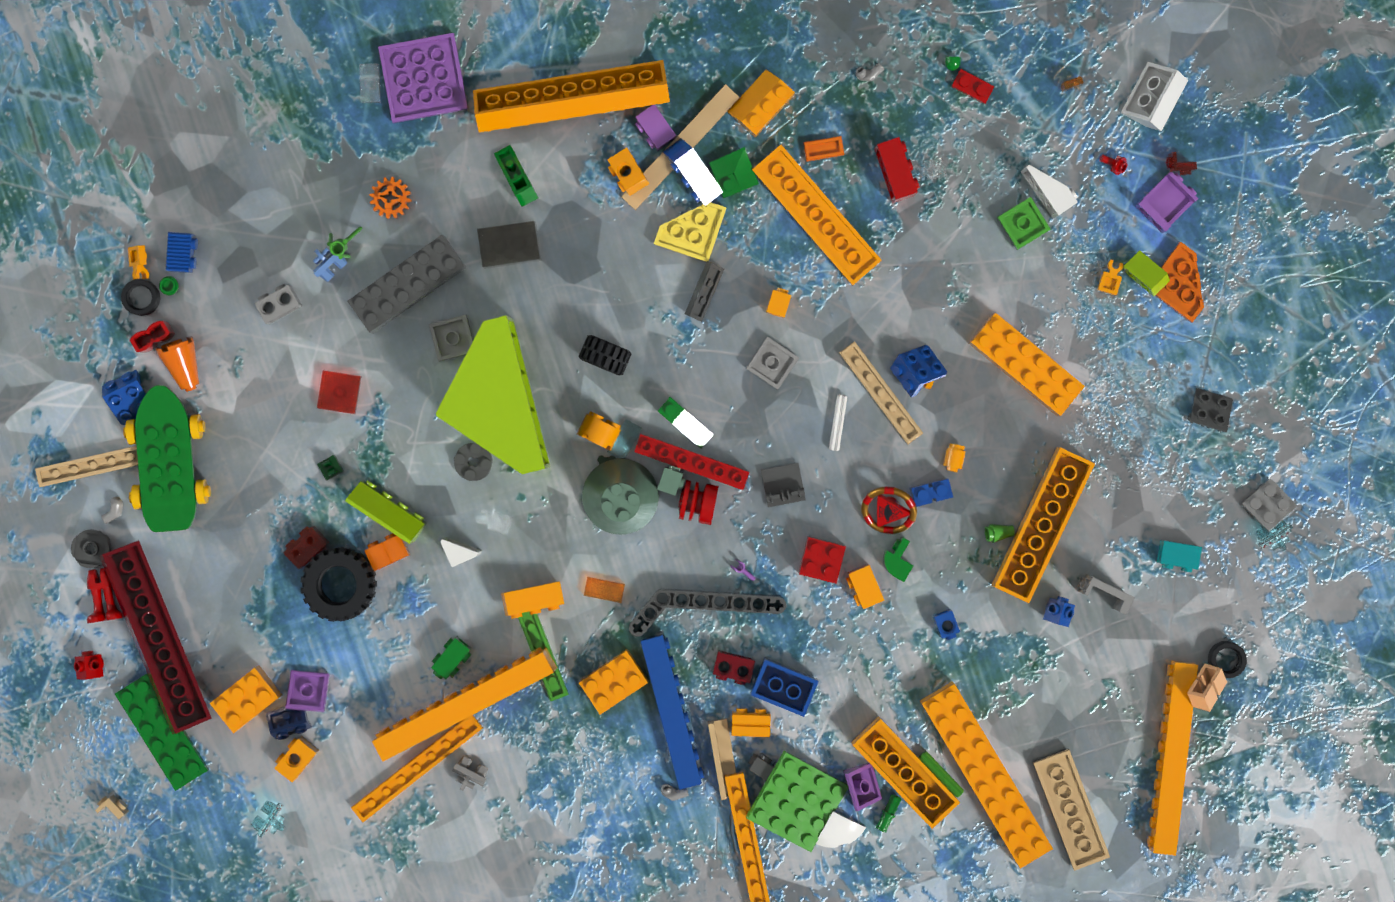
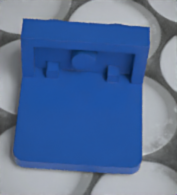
(917, 368)
(124, 396)

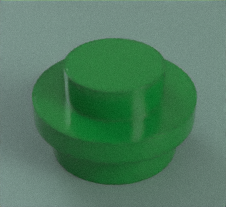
(168, 285)

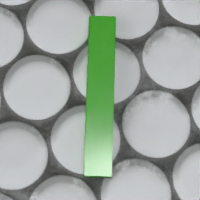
(537, 638)

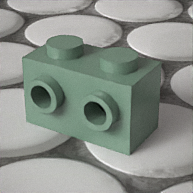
(671, 480)

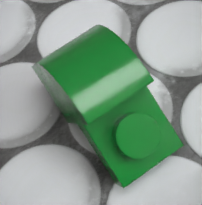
(894, 564)

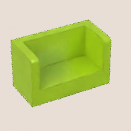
(1146, 273)

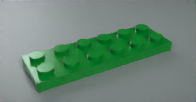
(172, 752)

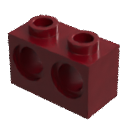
(735, 662)

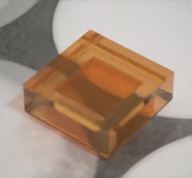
(1070, 84)

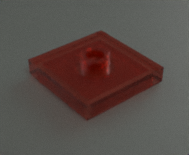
(339, 392)

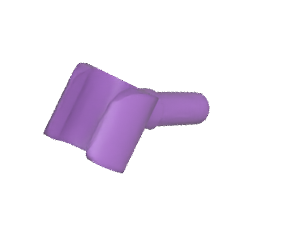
(741, 569)

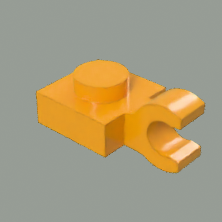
(137, 258)

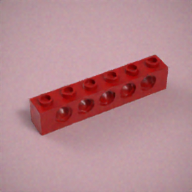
(691, 461)

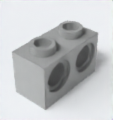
(280, 309)

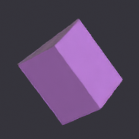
(862, 785)

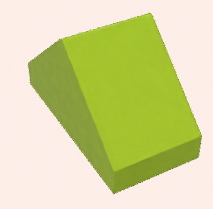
(494, 399)

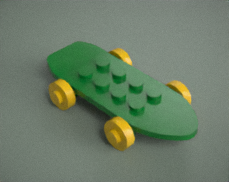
(166, 461)

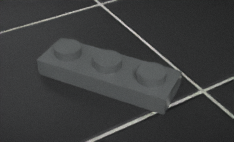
(704, 291)

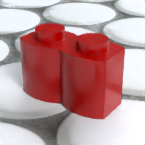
(148, 340)

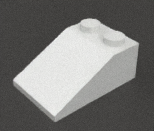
(1052, 193)

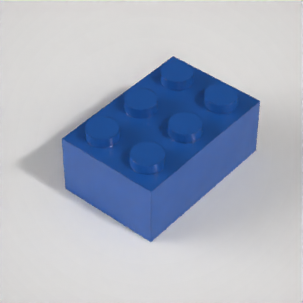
(784, 687)

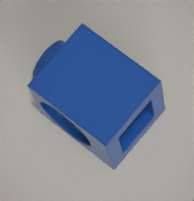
(944, 616)

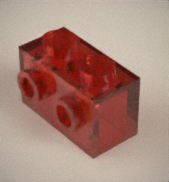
(305, 547)

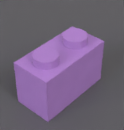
(655, 127)

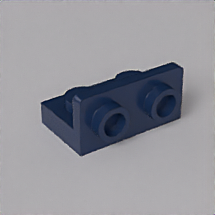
(286, 722)

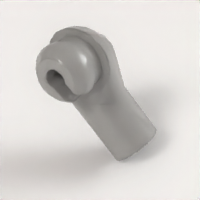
(869, 75)
(115, 510)
(672, 793)

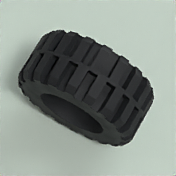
(314, 593)

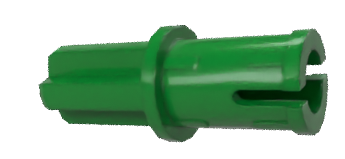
(888, 813)

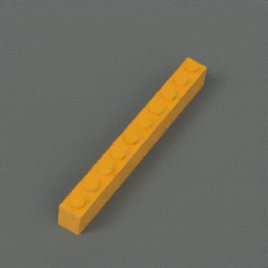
(1173, 759)

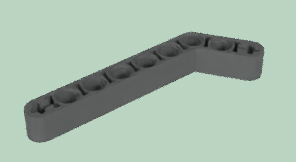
(709, 605)

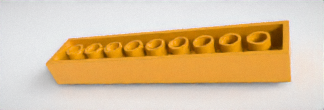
(570, 96)
(465, 704)
(986, 774)

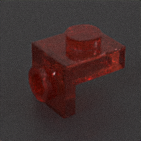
(1182, 168)

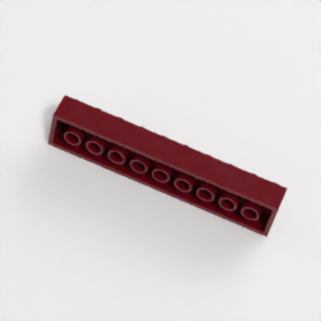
(155, 637)

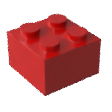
(822, 559)

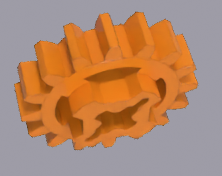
(389, 206)

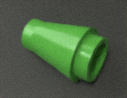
(998, 532)

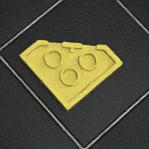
(692, 232)

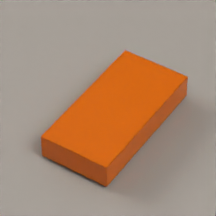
(823, 148)

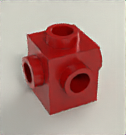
(88, 666)

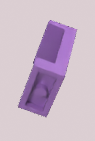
(1167, 201)

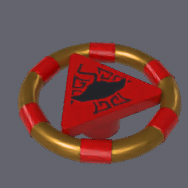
(889, 510)

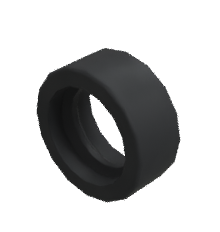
(125, 297)
(1242, 659)

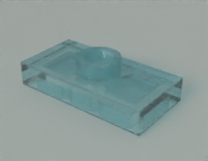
(625, 439)

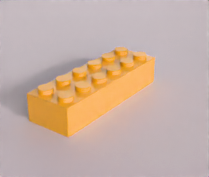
(1026, 364)
(905, 772)

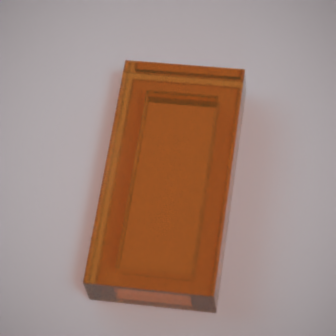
(604, 589)

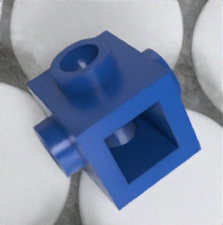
(1059, 611)

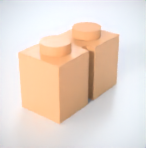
(1212, 682)

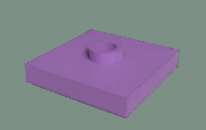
(307, 691)

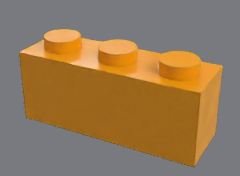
(532, 599)

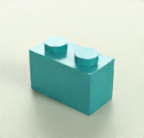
(1180, 555)

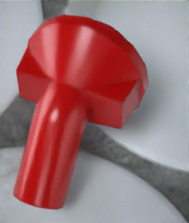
(1118, 165)

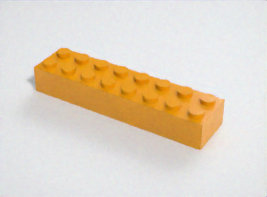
(1043, 524)

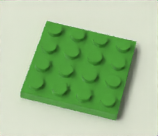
(797, 801)

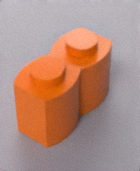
(386, 552)

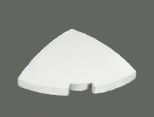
(839, 831)

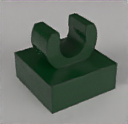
(330, 467)

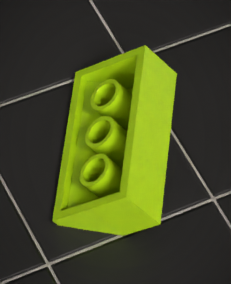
(386, 512)

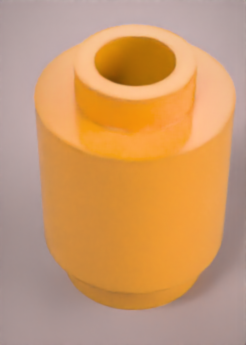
(954, 457)

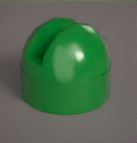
(952, 63)

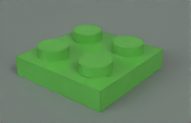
(1023, 223)

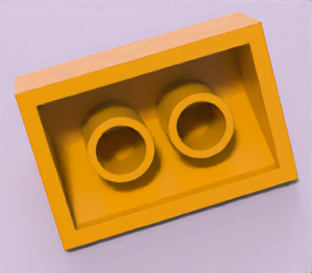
(761, 102)

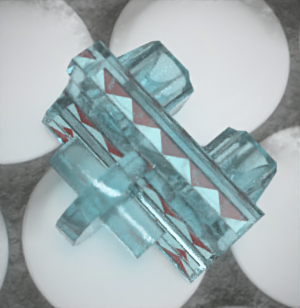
(1266, 538)
(272, 811)

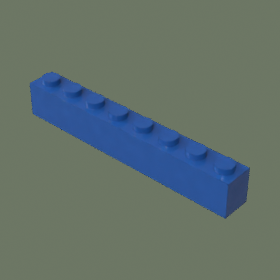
(671, 711)

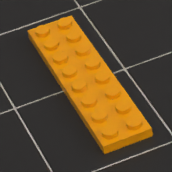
(816, 215)

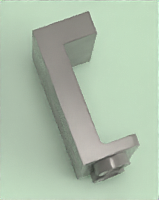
(1123, 599)

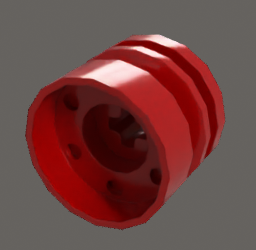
(698, 502)

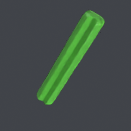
(941, 774)

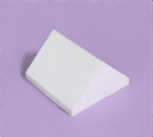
(458, 552)

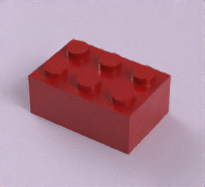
(896, 169)

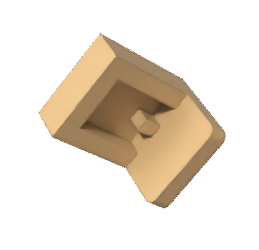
(116, 806)

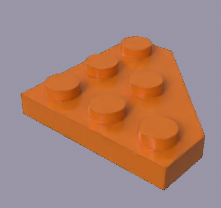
(1184, 288)

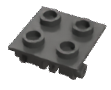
(1211, 410)
(783, 485)

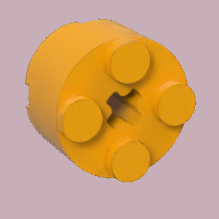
(599, 432)

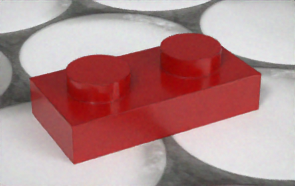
(972, 86)

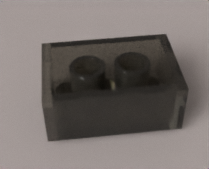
(509, 244)

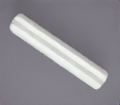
(838, 421)

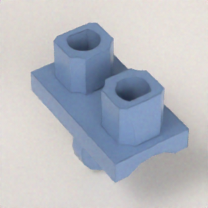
(323, 270)

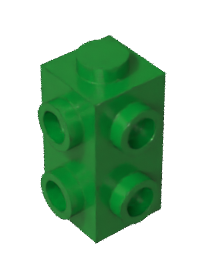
(446, 664)

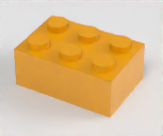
(613, 681)
(246, 699)

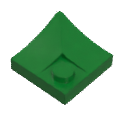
(734, 173)

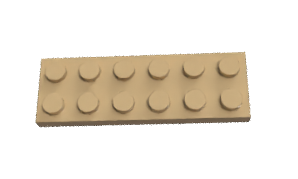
(1071, 809)

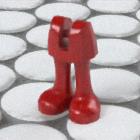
(95, 586)

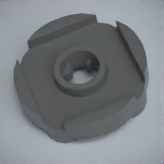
(470, 472)
(80, 551)

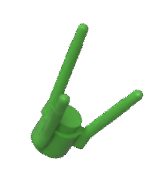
(340, 246)

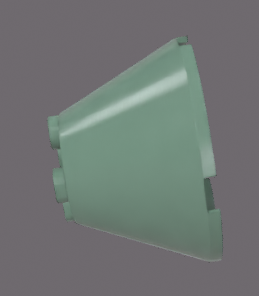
(620, 496)

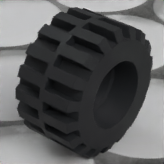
(605, 355)

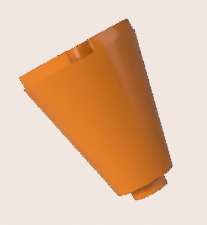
(181, 362)

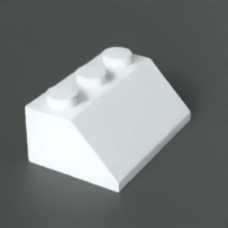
(1154, 96)

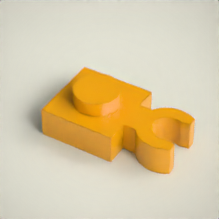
(1109, 280)

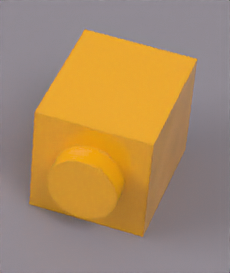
(779, 302)

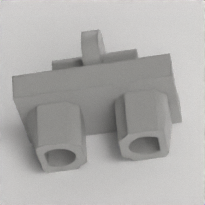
(462, 769)

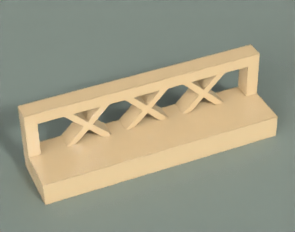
(722, 752)

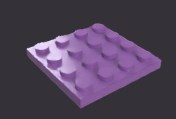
(423, 78)

